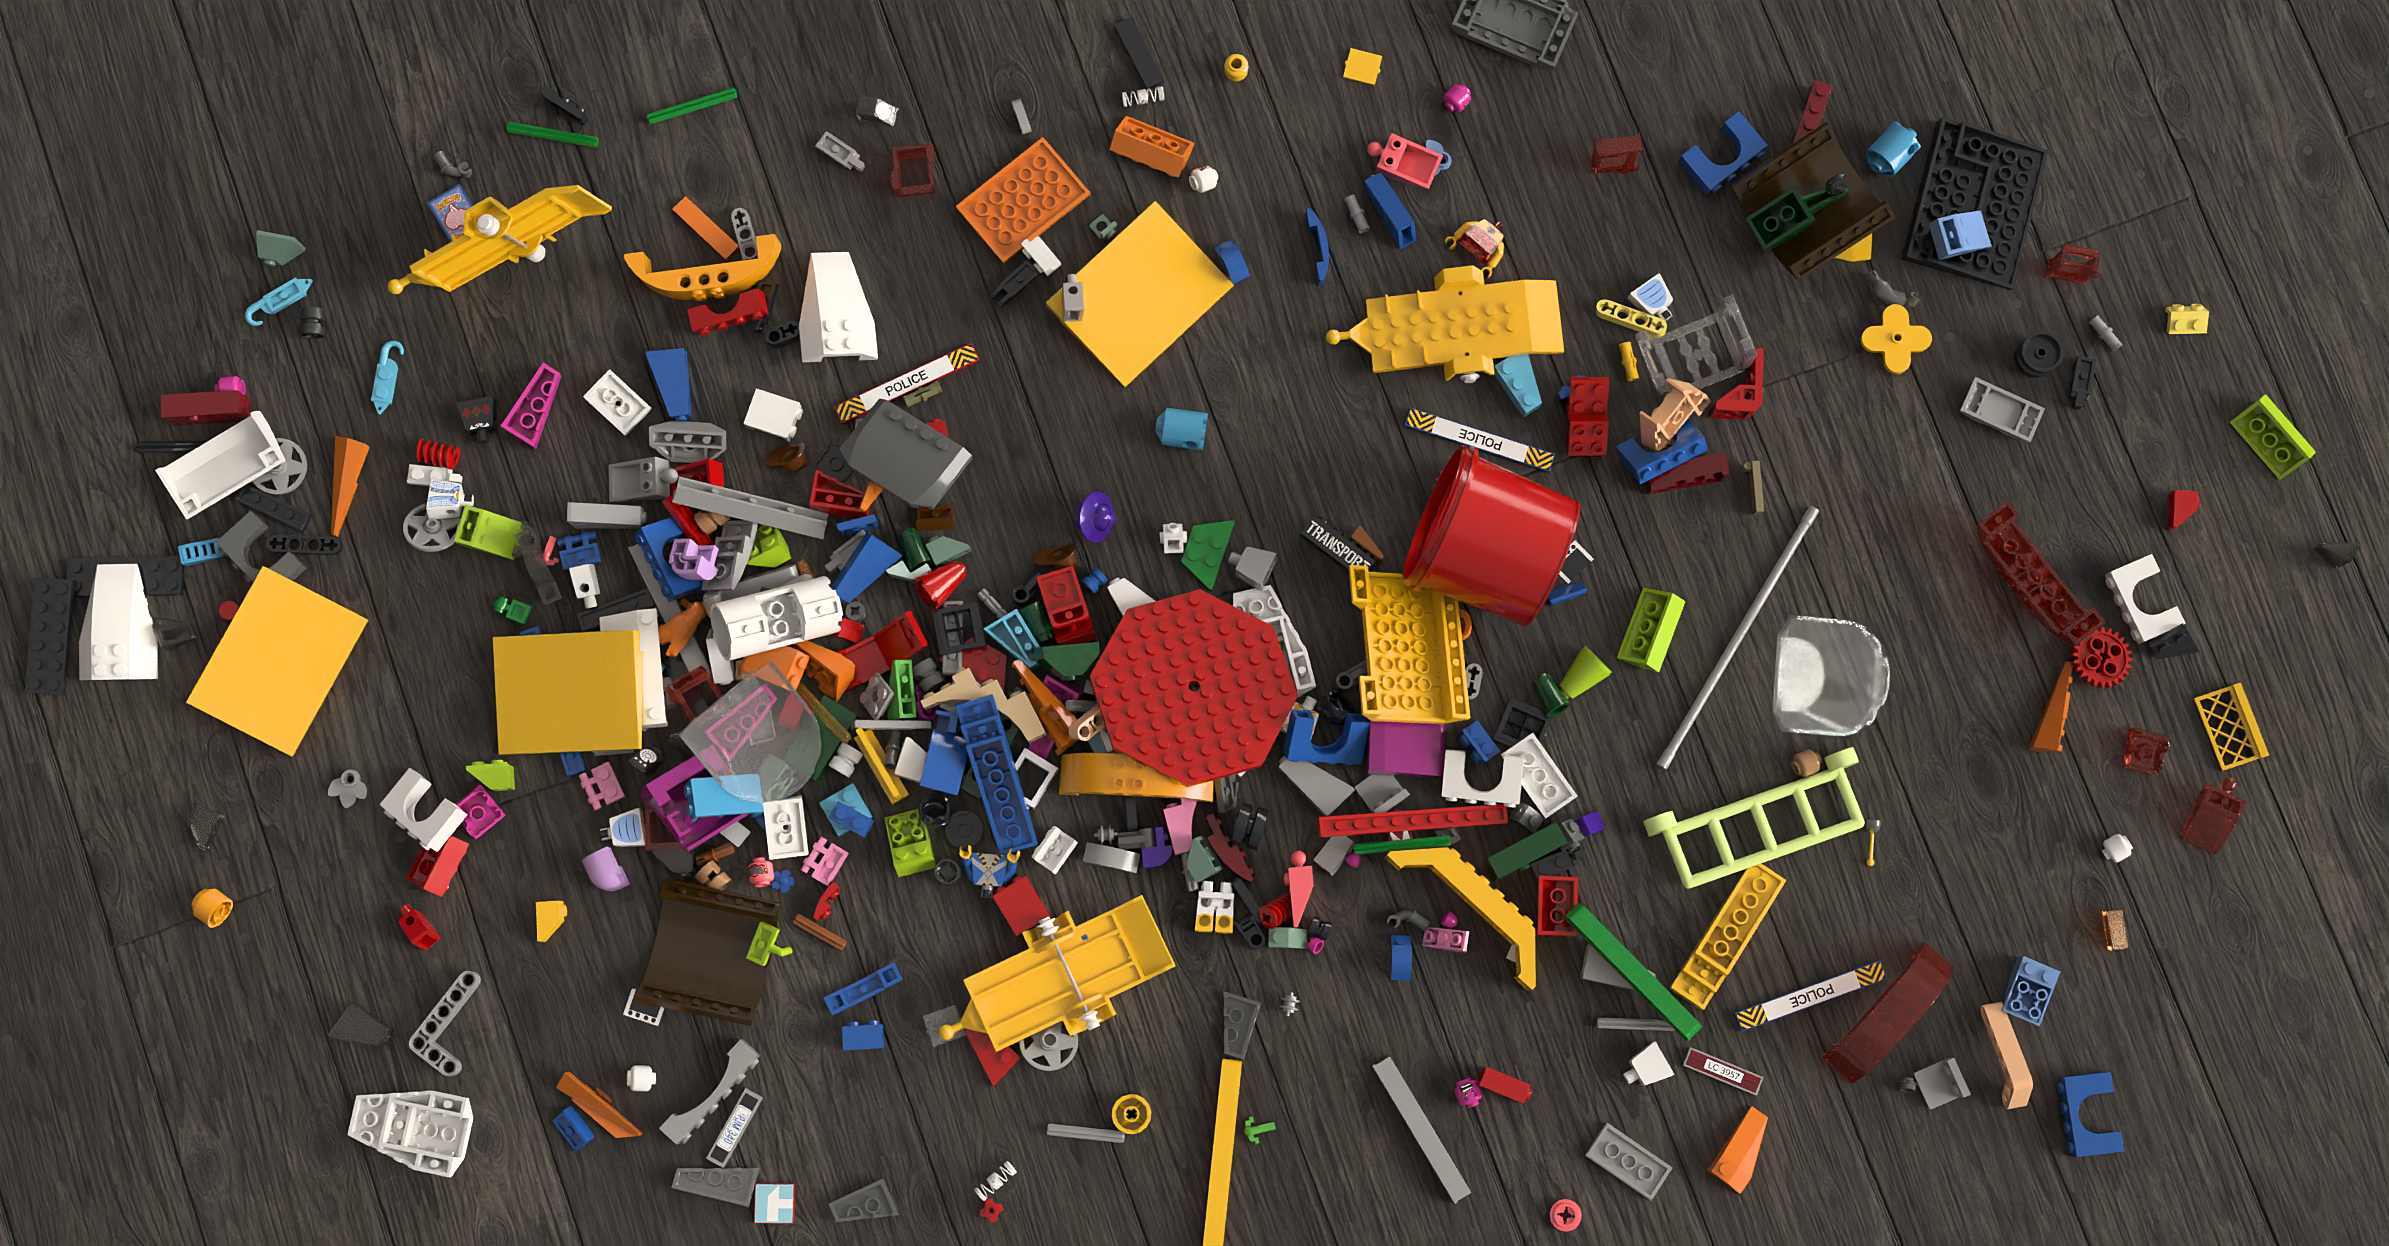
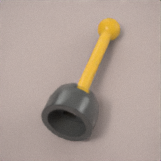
(1872, 827)

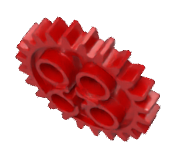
(2117, 664)

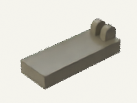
(1755, 485)

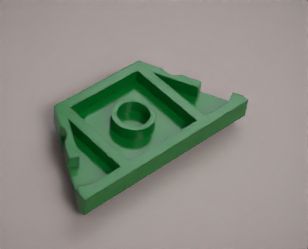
(1206, 550)

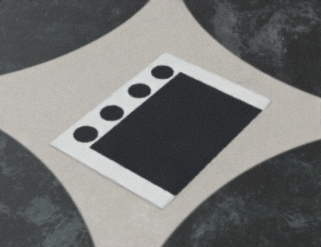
(1574, 562)
(641, 1011)

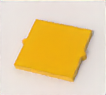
(1362, 66)

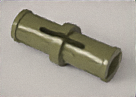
(922, 394)

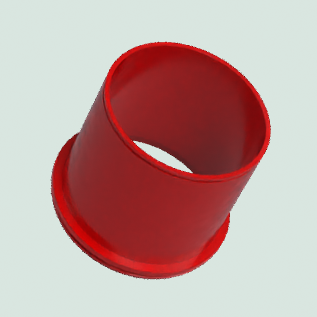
(1491, 538)

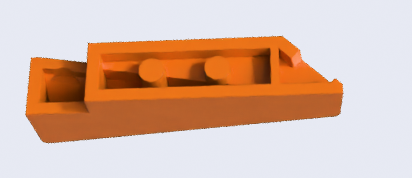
(597, 1107)

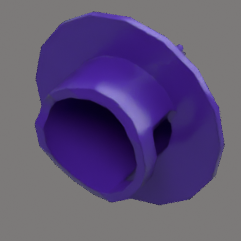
(1095, 517)

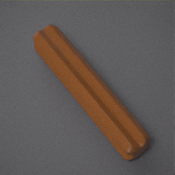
(820, 932)

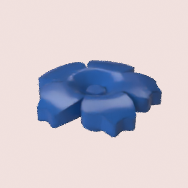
(783, 880)

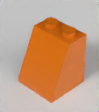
(788, 661)

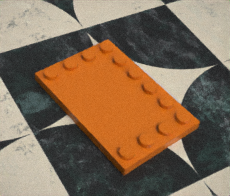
(1023, 200)

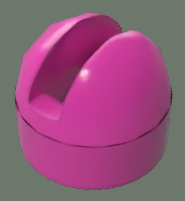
(1353, 860)
(1449, 920)
(1315, 945)

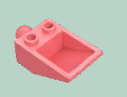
(1410, 164)
(1300, 884)

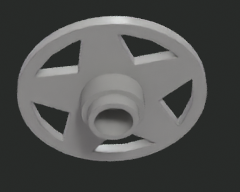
(281, 473)
(429, 530)
(1050, 1043)

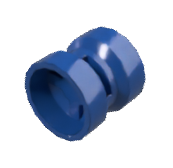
(1096, 579)

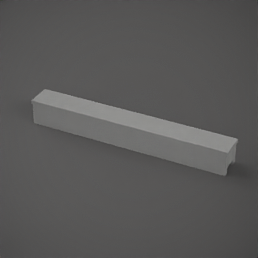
(750, 507)
(692, 652)
(1421, 1129)

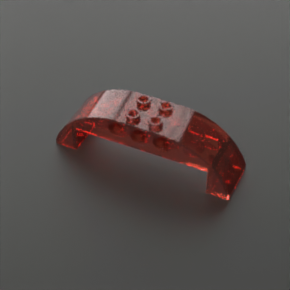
(2034, 578)
(1891, 1015)

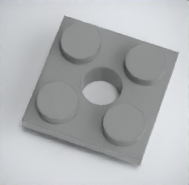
(877, 696)

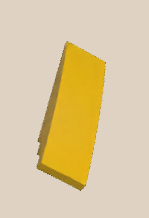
(1727, 935)

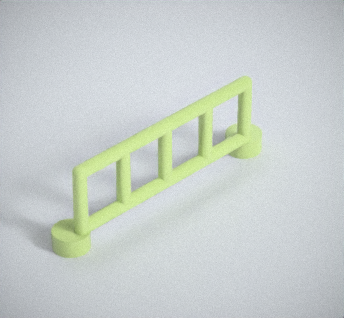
(1667, 824)

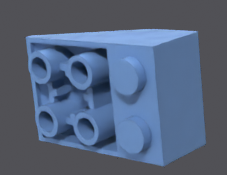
(1959, 234)
(2029, 989)

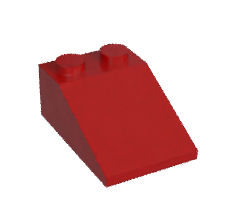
(703, 471)

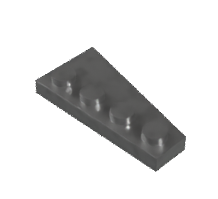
(726, 1185)

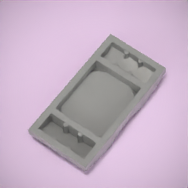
(2001, 410)

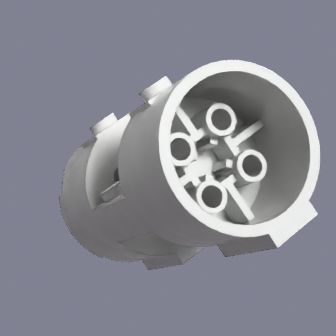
(775, 618)

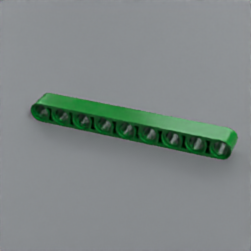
(1633, 971)

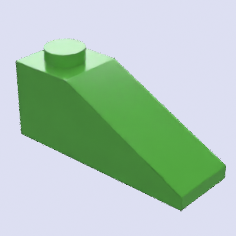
(901, 683)

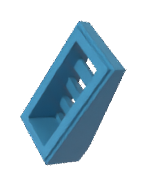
(183, 551)

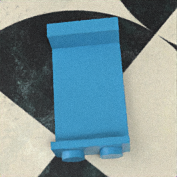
(709, 799)

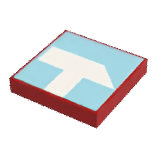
(774, 1203)

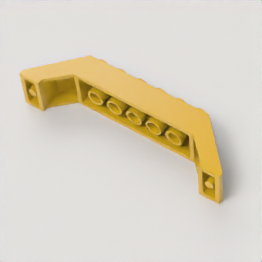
(1482, 898)

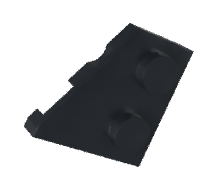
(2174, 643)

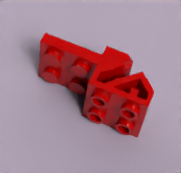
(1587, 416)
(1066, 607)

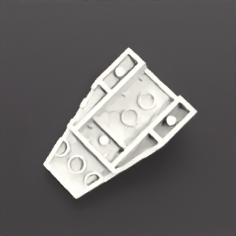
(835, 311)
(1268, 608)
(117, 628)
(415, 1128)

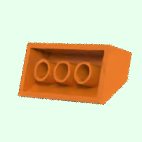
(1151, 146)

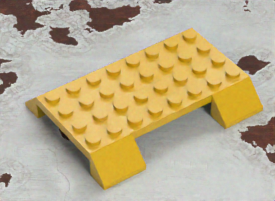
(1410, 651)

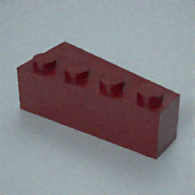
(1691, 473)

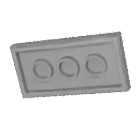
(1628, 1161)

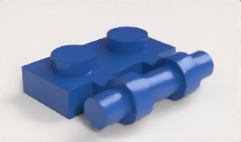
(580, 555)

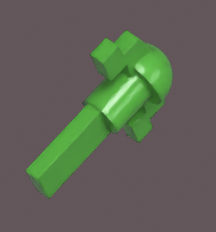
(1250, 1131)

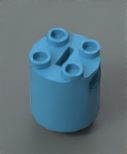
(1892, 150)
(1182, 428)

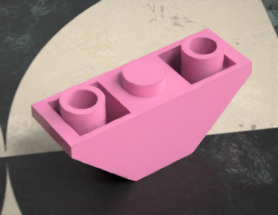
(1446, 939)

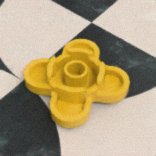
(1896, 353)

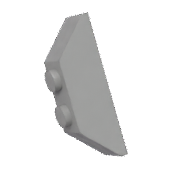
(687, 441)

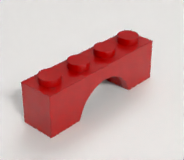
(749, 306)

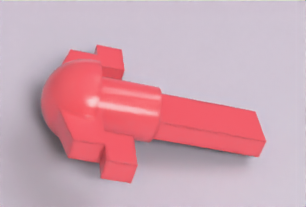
(548, 550)

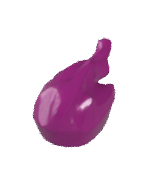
(924, 715)

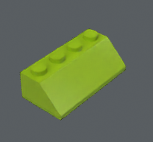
(2272, 437)
(1651, 629)

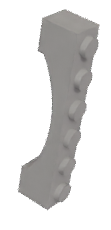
(741, 1059)

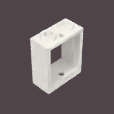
(1043, 764)

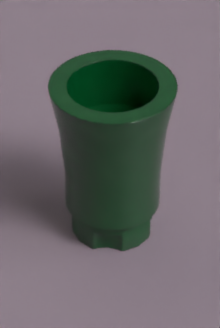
(914, 549)
(1037, 622)
(1550, 695)

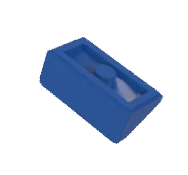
(1566, 593)
(573, 1128)

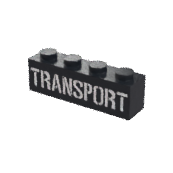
(1334, 545)

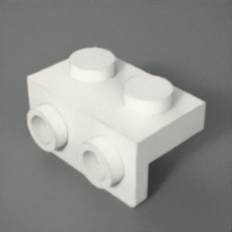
(1042, 255)
(1054, 849)

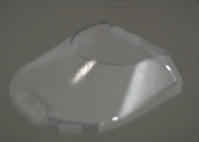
(1828, 676)
(757, 738)

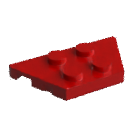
(985, 664)

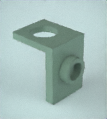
(1108, 233)

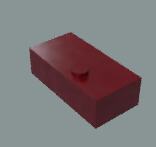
(205, 407)

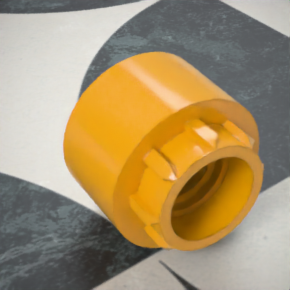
(211, 907)

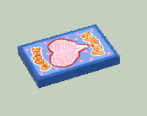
(450, 210)

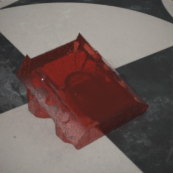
(2145, 751)

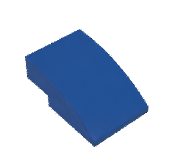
(944, 762)

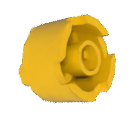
(1131, 1125)

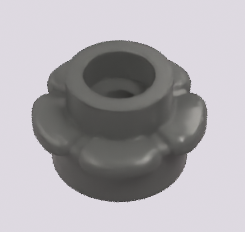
(1907, 1085)

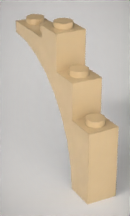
(1016, 708)

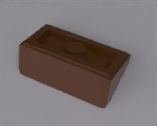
(937, 519)

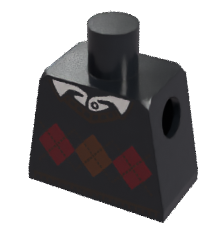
(479, 417)

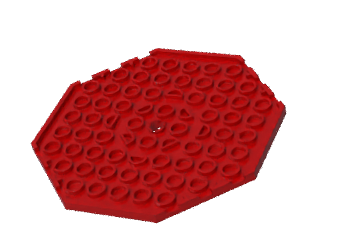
(1184, 732)

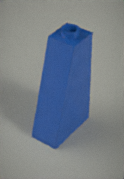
(1391, 210)
(672, 378)
(864, 566)

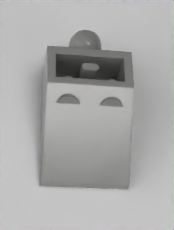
(641, 480)

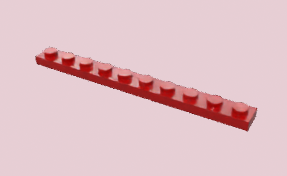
(1412, 820)

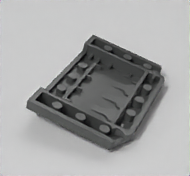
(1519, 28)
(904, 455)

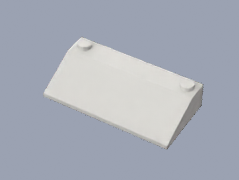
(222, 465)
(653, 696)

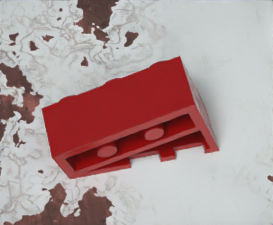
(836, 498)

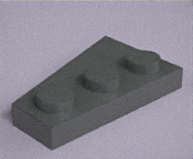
(865, 1203)

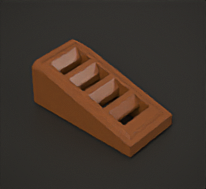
(1366, 543)

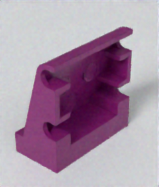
(1406, 749)
(669, 803)

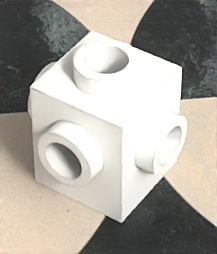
(1173, 538)

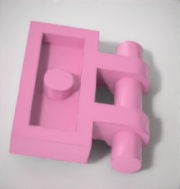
(607, 782)
(830, 863)

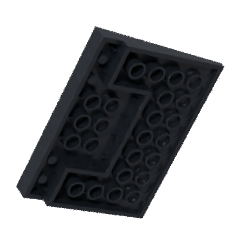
(1971, 173)

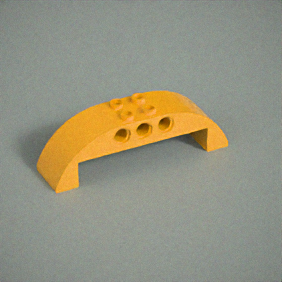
(739, 274)
(1122, 776)

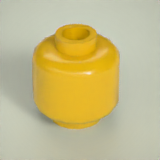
(1236, 67)

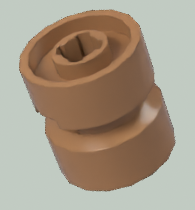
(709, 520)
(720, 880)

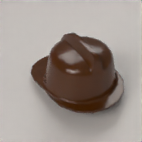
(788, 457)
(1057, 557)

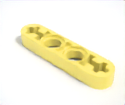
(1632, 315)

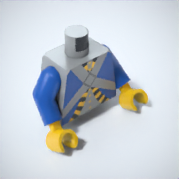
(988, 869)

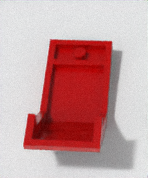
(876, 654)

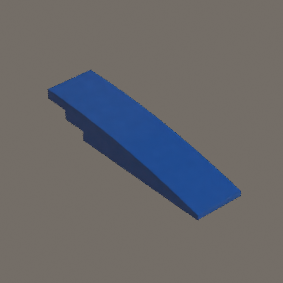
(996, 774)

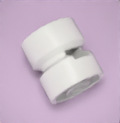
(845, 759)

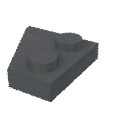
(1226, 793)

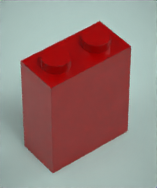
(1020, 905)
(1504, 1085)

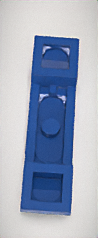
(1315, 225)
(863, 989)

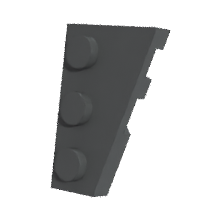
(1239, 1023)

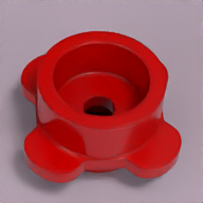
(991, 1215)

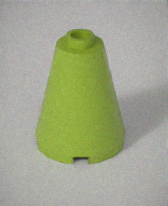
(1583, 674)

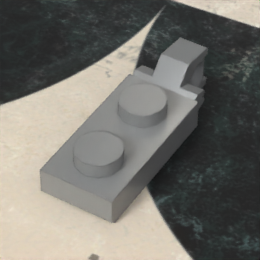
(839, 152)
(844, 552)

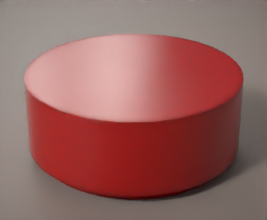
(228, 610)

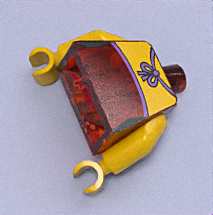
(1482, 241)

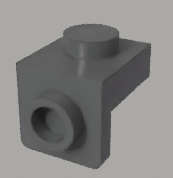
(1527, 817)
(1572, 834)

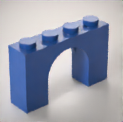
(1711, 176)
(1647, 465)
(651, 540)
(1345, 750)
(2073, 1092)

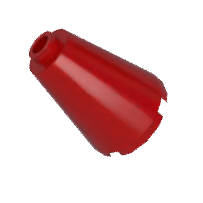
(939, 583)

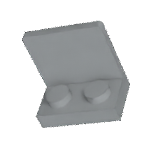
(1381, 792)
(1941, 1083)

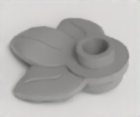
(348, 791)

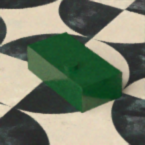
(828, 739)
(1525, 851)

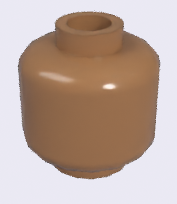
(1806, 763)

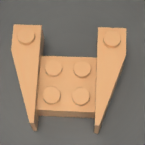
(1671, 415)

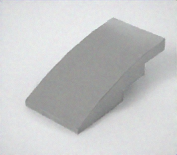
(732, 555)

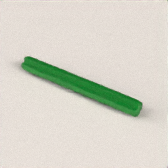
(692, 105)
(552, 134)
(1400, 845)

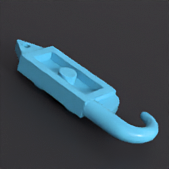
(279, 298)
(385, 378)

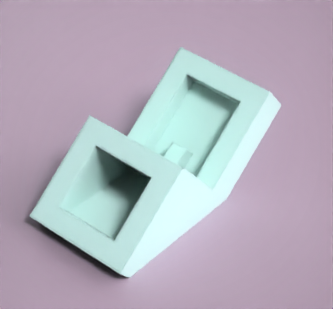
(901, 572)

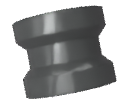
(858, 614)

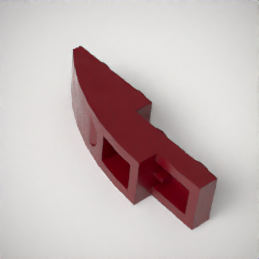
(1231, 857)

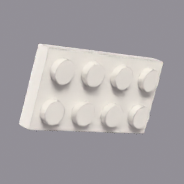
(1541, 776)

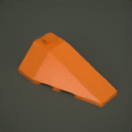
(828, 668)
(1739, 1154)

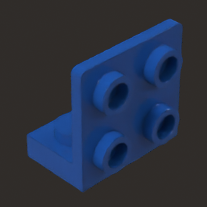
(1478, 742)

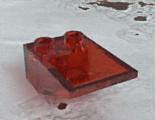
(2209, 821)

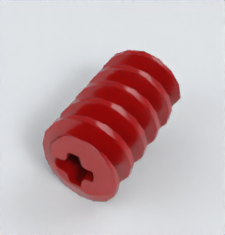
(436, 455)
(1276, 911)

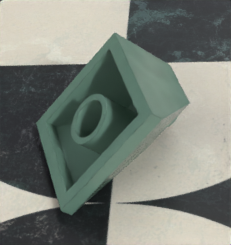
(277, 248)
(1202, 860)

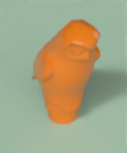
(680, 628)

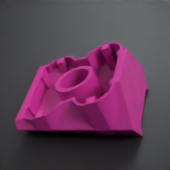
(480, 810)

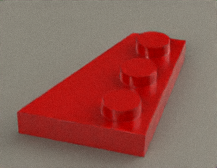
(994, 1063)

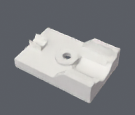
(604, 398)
(785, 842)

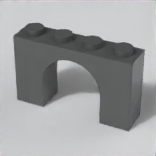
(238, 540)

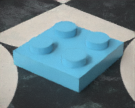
(849, 797)

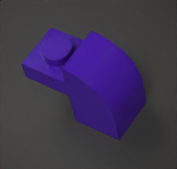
(1160, 855)

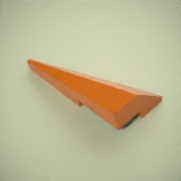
(348, 463)
(1048, 708)
(2052, 721)

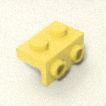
(2187, 319)

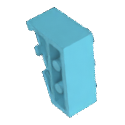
(1519, 383)
(1014, 637)

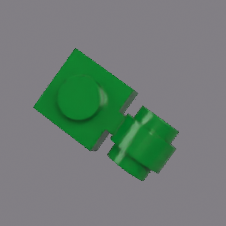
(516, 611)

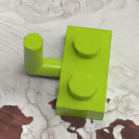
(764, 944)

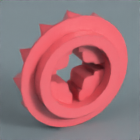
(1570, 1223)

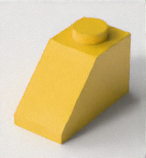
(549, 918)

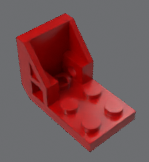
(1744, 399)

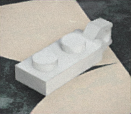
(422, 475)

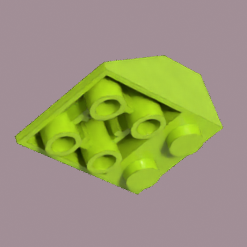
(487, 532)
(909, 843)

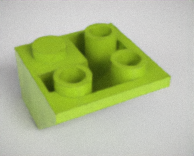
(769, 548)
(496, 776)

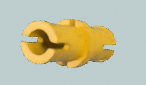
(1628, 361)

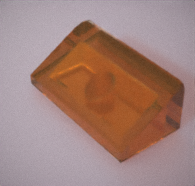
(2115, 929)

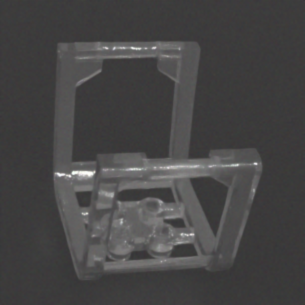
(1727, 308)

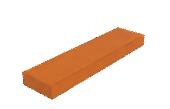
(706, 228)

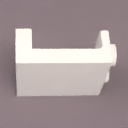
(773, 414)

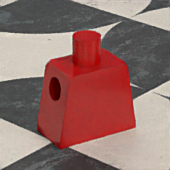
(418, 927)

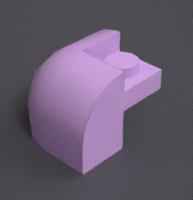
(693, 561)
(604, 870)

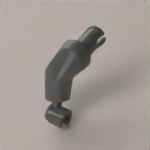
(1887, 294)

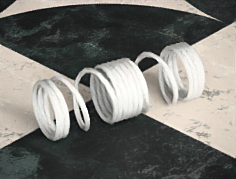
(1142, 96)
(994, 1180)

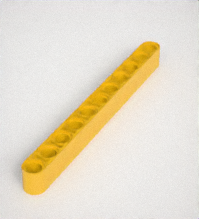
(1222, 1152)

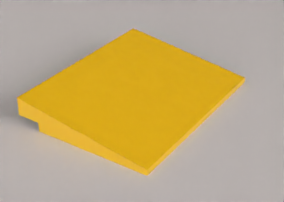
(1142, 294)
(277, 661)
(569, 692)

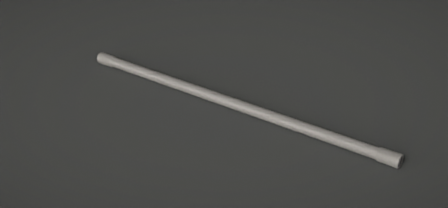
(1669, 753)

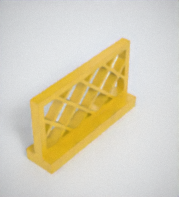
(2246, 718)
(876, 757)

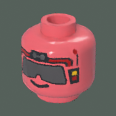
(760, 872)

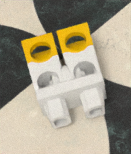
(1215, 902)

